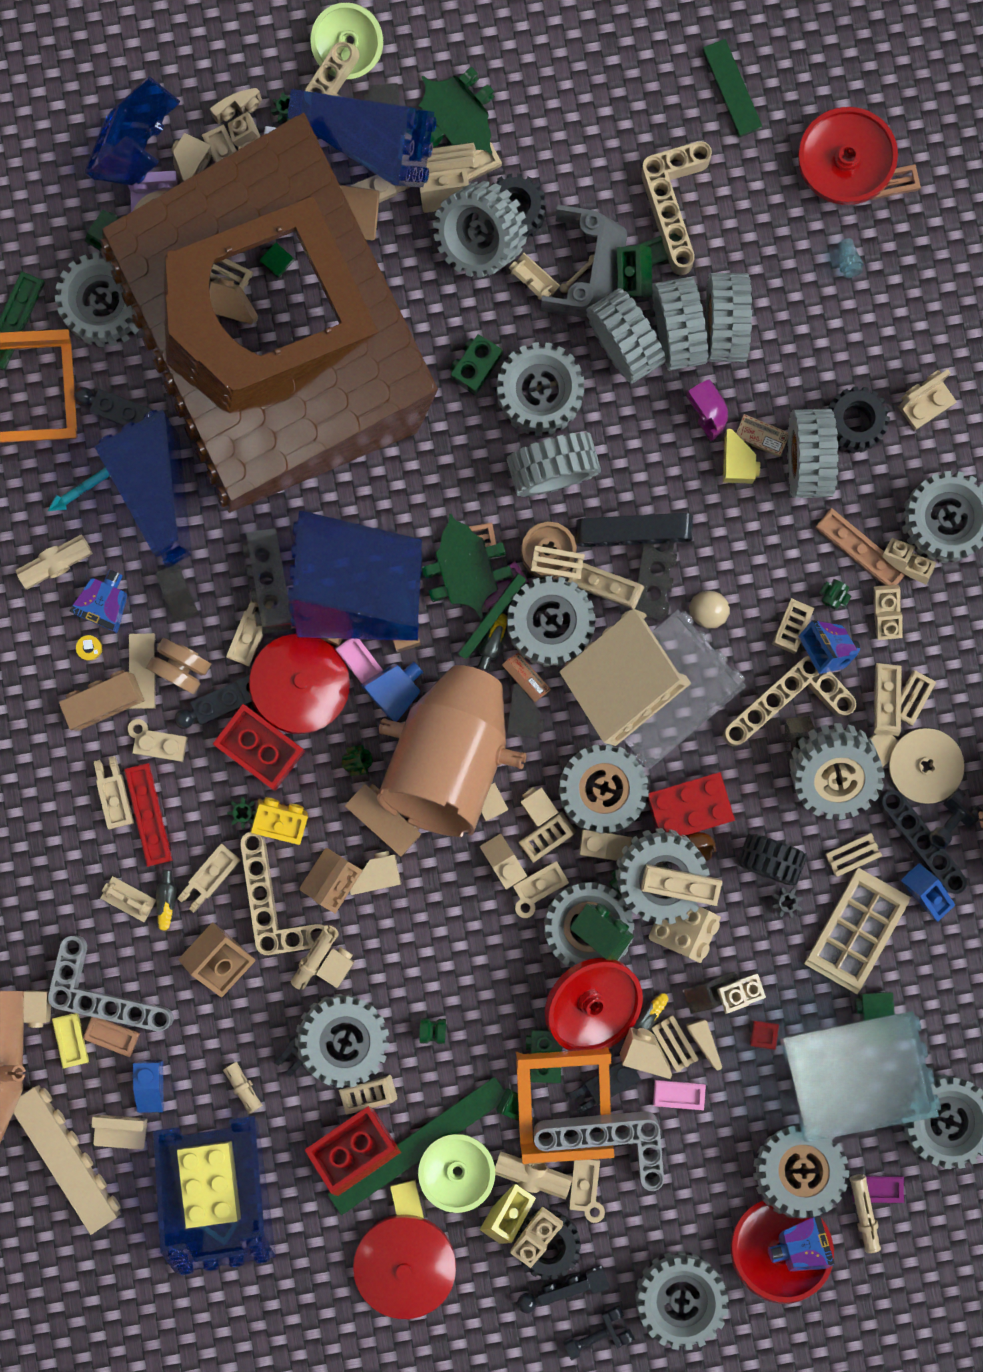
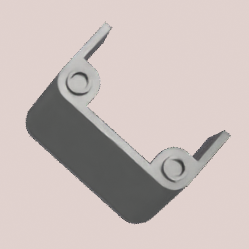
(604, 269)

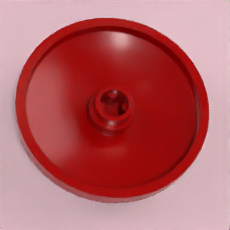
(848, 155)
(299, 684)
(593, 1005)
(751, 1260)
(404, 1267)

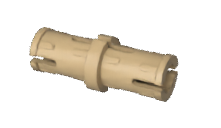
(242, 1087)

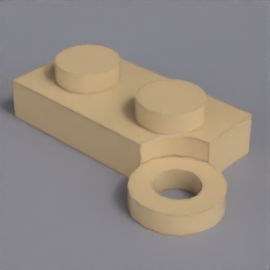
(156, 743)
(539, 886)
(584, 1188)

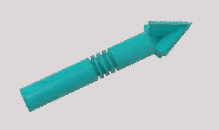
(60, 503)

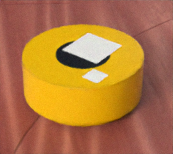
(89, 648)

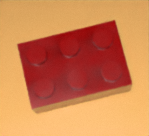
(259, 747)
(691, 805)
(352, 1151)

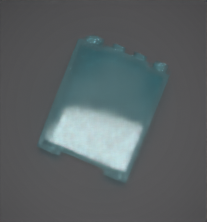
(861, 1076)

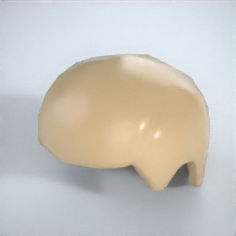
(709, 609)

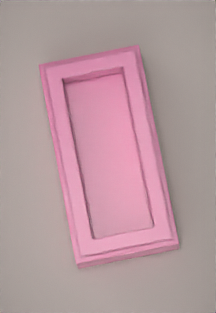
(359, 659)
(679, 1094)

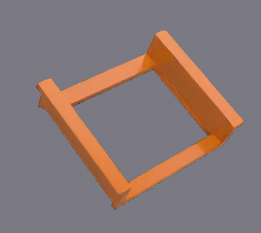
(45, 339)
(524, 1063)

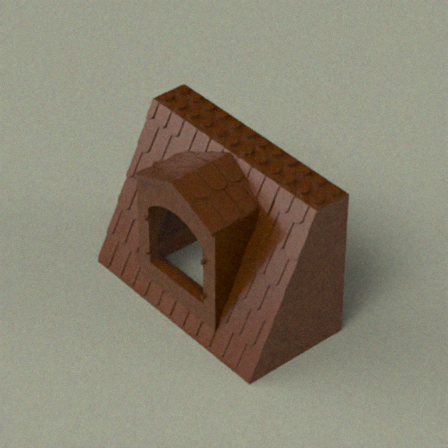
(304, 404)

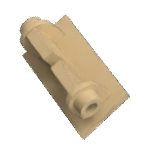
(534, 277)
(128, 899)

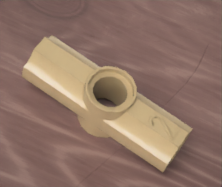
(54, 562)
(533, 1176)

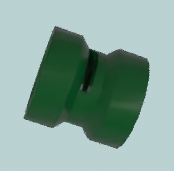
(426, 1031)

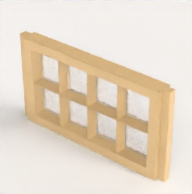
(857, 930)

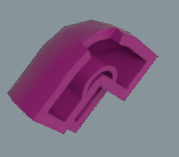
(709, 407)

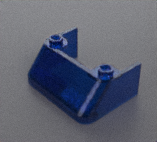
(121, 143)

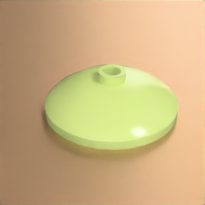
(343, 21)
(453, 1191)

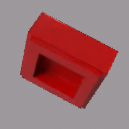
(764, 1035)

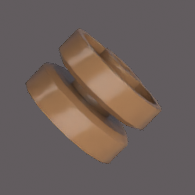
(550, 536)
(179, 665)

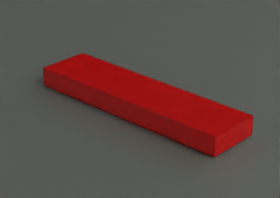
(148, 815)

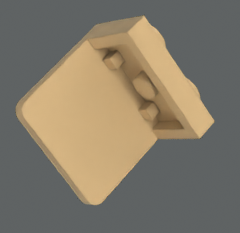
(688, 936)

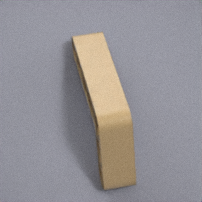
(342, 69)
(668, 202)
(784, 696)
(268, 904)

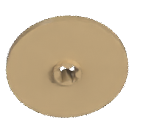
(945, 760)

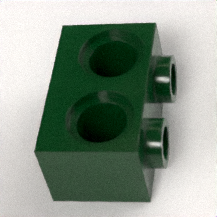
(481, 366)

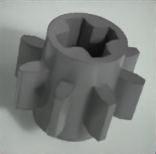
(793, 906)

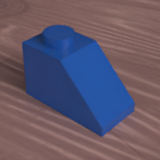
(928, 892)
(148, 1086)

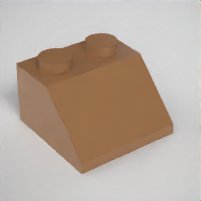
(216, 960)

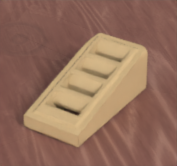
(783, 643)
(565, 824)
(701, 1034)
(388, 1087)

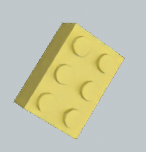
(209, 1184)

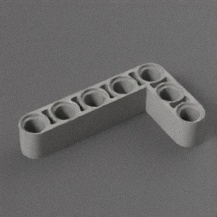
(99, 999)
(608, 1137)

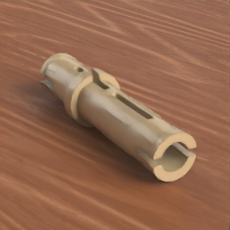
(310, 964)
(867, 1224)

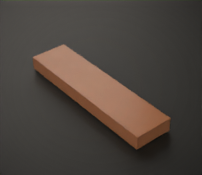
(858, 548)

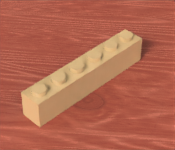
(65, 1160)

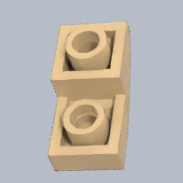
(244, 101)
(243, 130)
(903, 559)
(887, 612)
(741, 993)
(536, 1236)

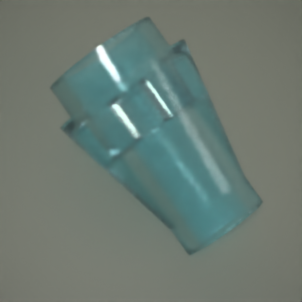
(850, 260)

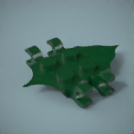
(458, 111)
(465, 567)

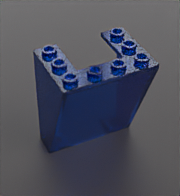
(375, 134)
(150, 478)
(353, 581)
(223, 1243)

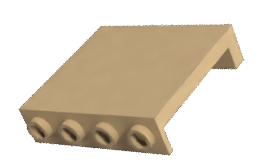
(623, 678)

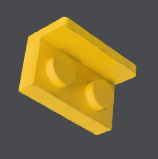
(279, 820)

